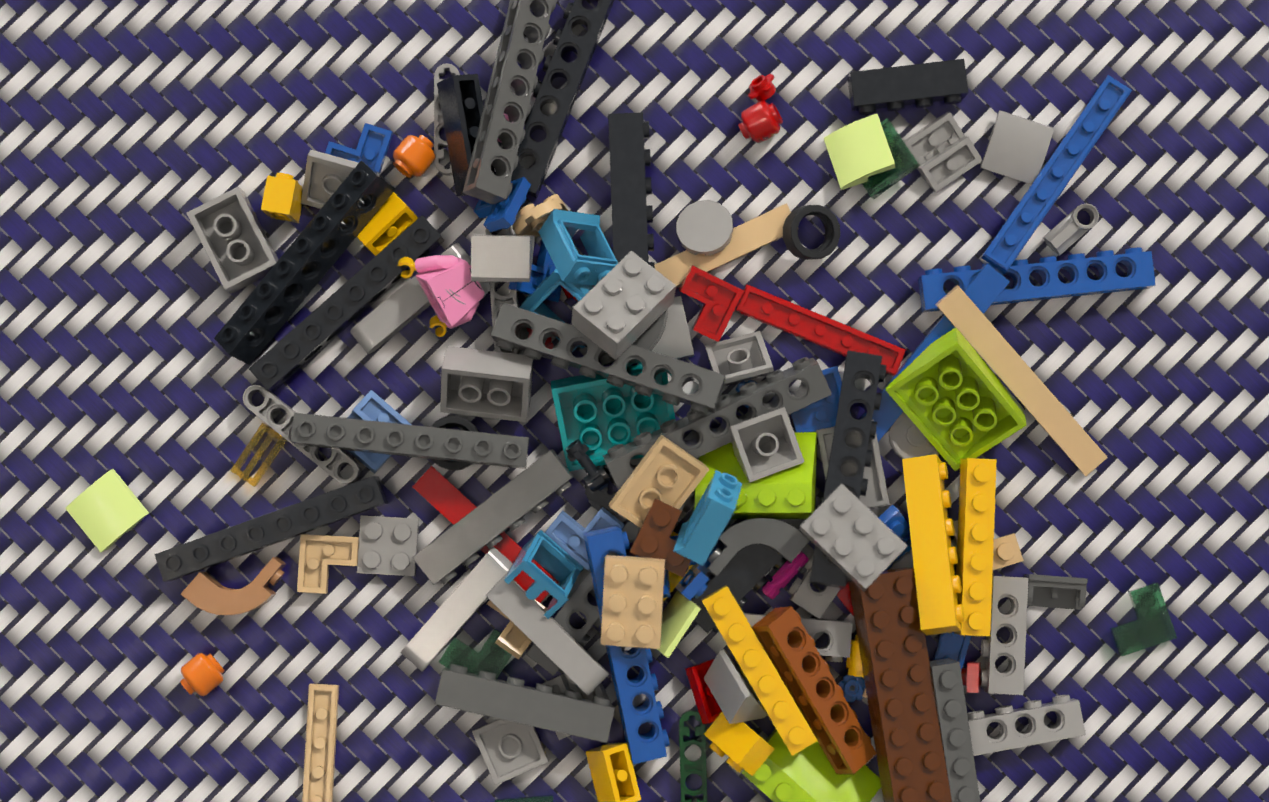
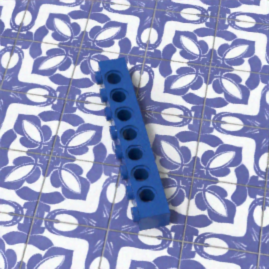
(1139, 276)
(641, 746)

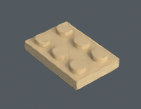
(662, 474)
(632, 602)

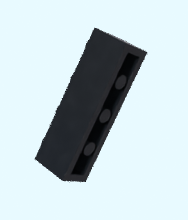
(908, 85)
(461, 113)

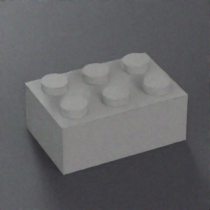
(233, 239)
(623, 305)
(486, 384)
(852, 537)

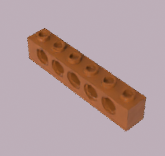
(845, 754)

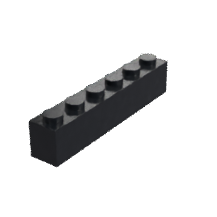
(630, 185)
(743, 573)

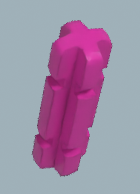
(784, 575)

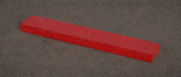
(816, 327)
(456, 505)

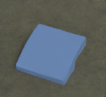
(374, 409)

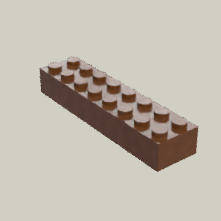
(900, 689)

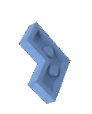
(569, 533)

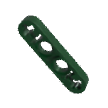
(692, 767)

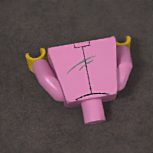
(447, 287)

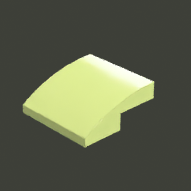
(859, 151)
(107, 510)
(675, 621)

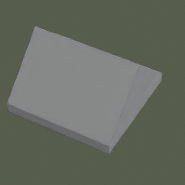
(501, 258)
(740, 358)
(765, 444)
(733, 690)

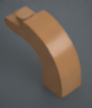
(220, 600)

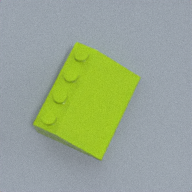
(956, 400)
(776, 496)
(810, 777)

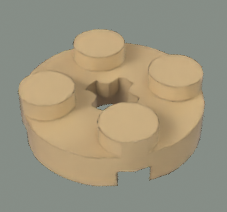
(534, 216)

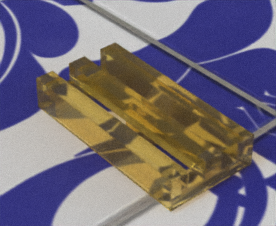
(249, 448)

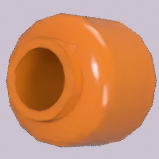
(414, 156)
(201, 674)

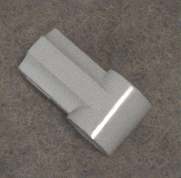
(1070, 229)

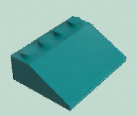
(606, 413)

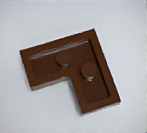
(655, 539)

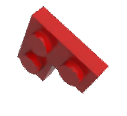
(718, 298)

